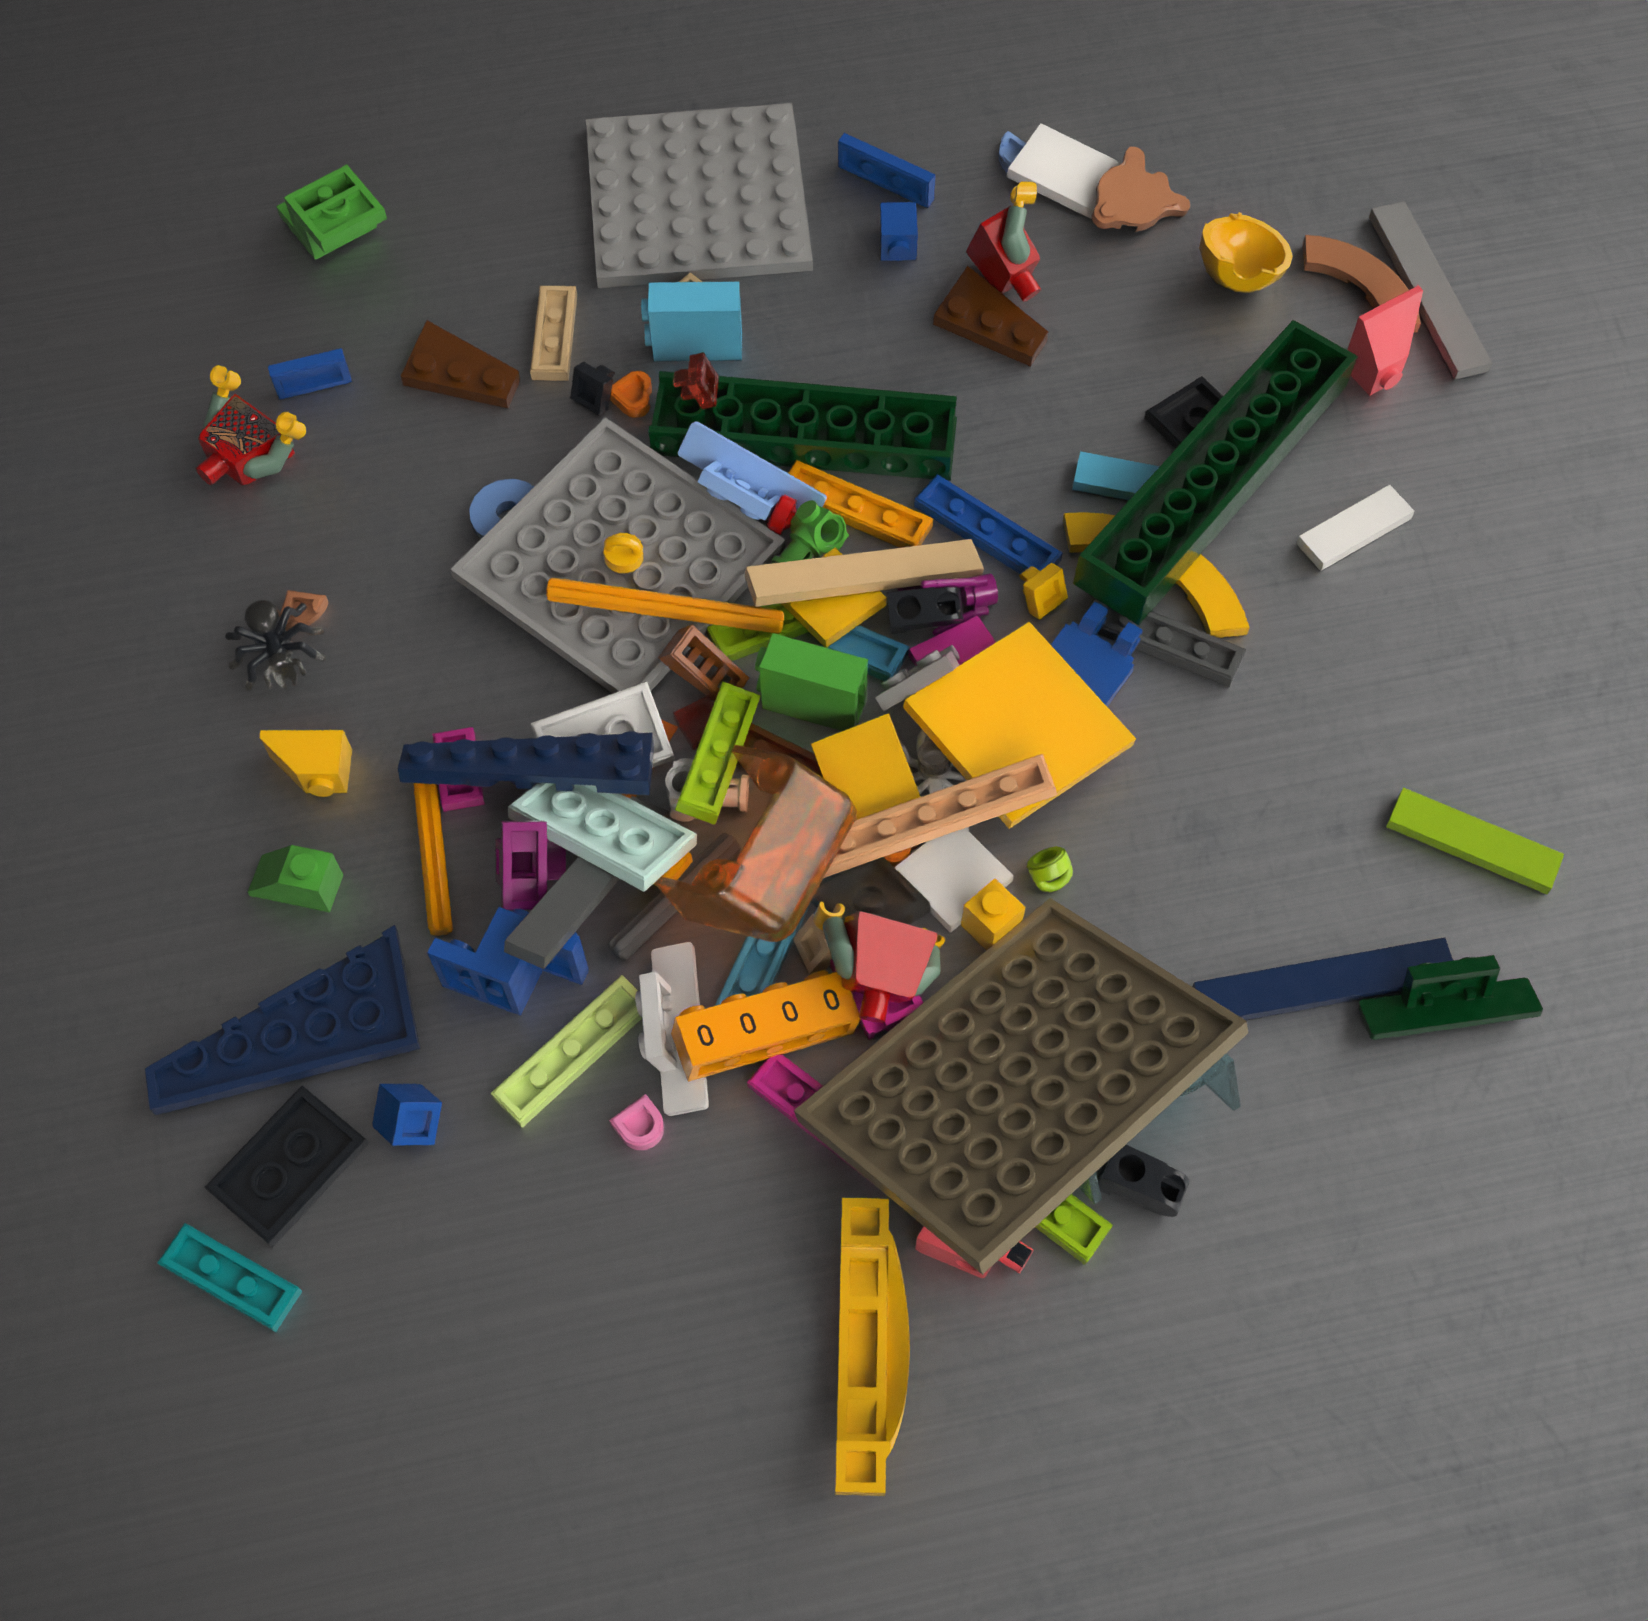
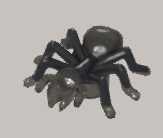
(273, 643)

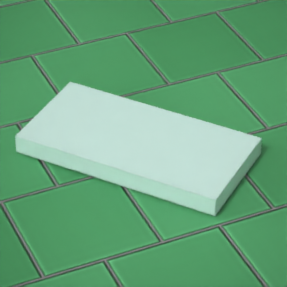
(607, 831)

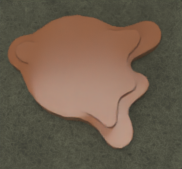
(1134, 196)

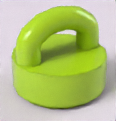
(1048, 865)

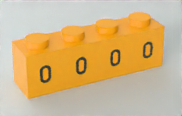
(763, 1024)

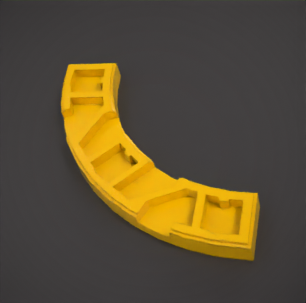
(1202, 582)

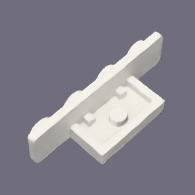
(661, 998)

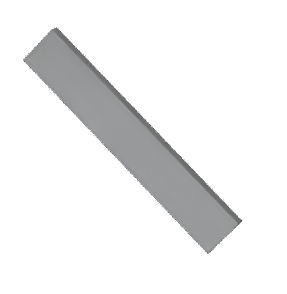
(1438, 304)

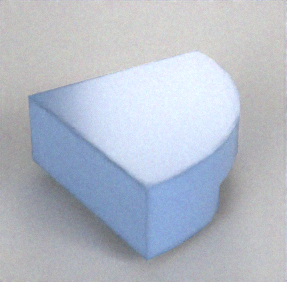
(1009, 149)

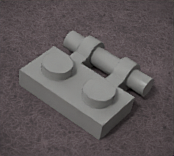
(926, 672)

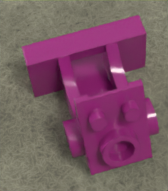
(525, 863)

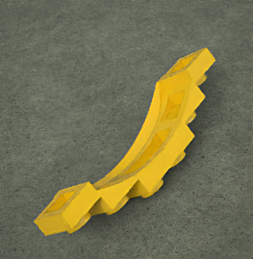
(871, 1348)

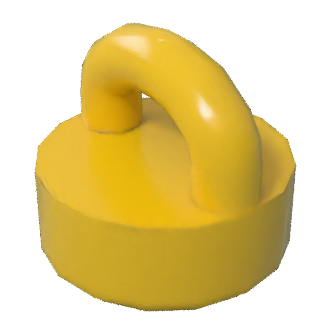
(623, 552)

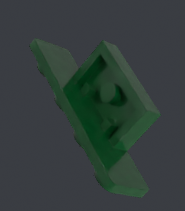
(1450, 998)

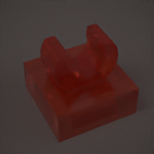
(698, 381)

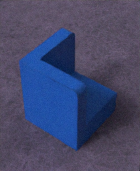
(406, 1114)

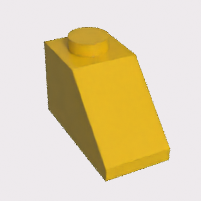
(311, 758)

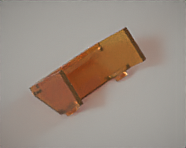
(780, 862)

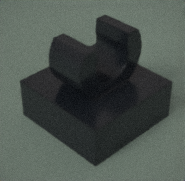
(592, 387)

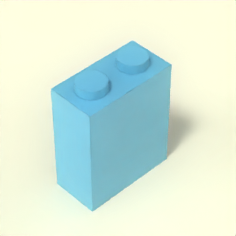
(693, 320)

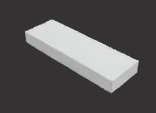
(1355, 527)

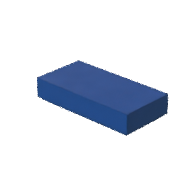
(310, 373)

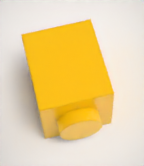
(991, 914)

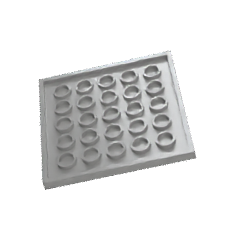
(697, 195)
(559, 531)

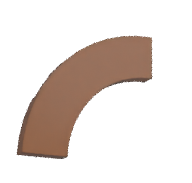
(1356, 266)

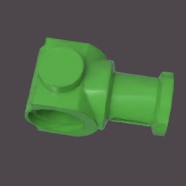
(813, 533)

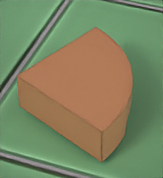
(315, 607)

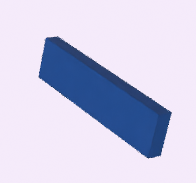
(985, 527)

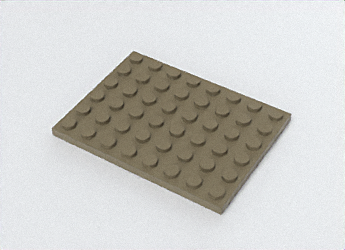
(1019, 1080)

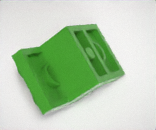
(331, 212)

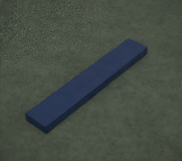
(1322, 981)

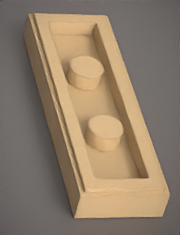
(553, 333)

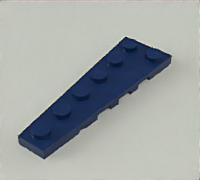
(609, 762)

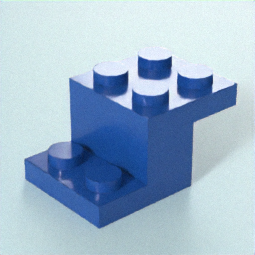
(498, 976)

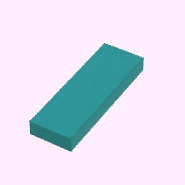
(230, 1277)

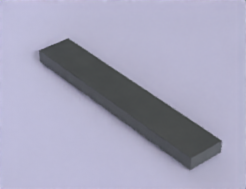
(563, 909)

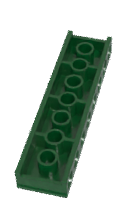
(817, 425)

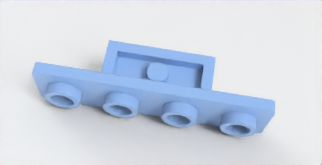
(740, 475)

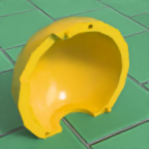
(1244, 253)

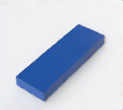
(886, 170)

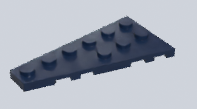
(312, 1027)

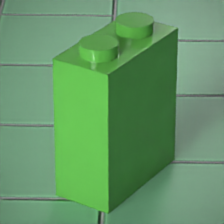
(812, 682)

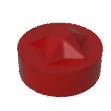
(782, 514)

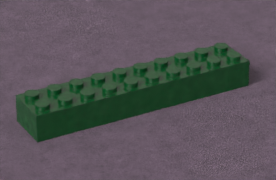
(1213, 472)

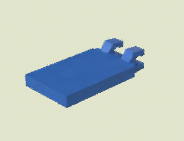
(1096, 661)

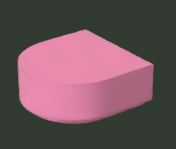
(639, 1124)

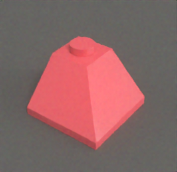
(1384, 341)

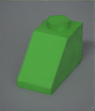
(297, 877)

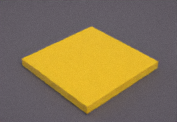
(1015, 706)

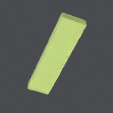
(569, 1052)

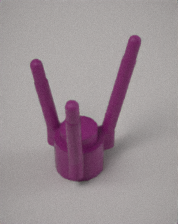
(975, 592)

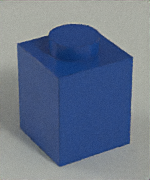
(898, 231)

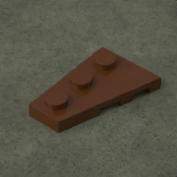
(990, 319)
(458, 369)

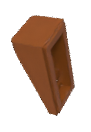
(700, 645)

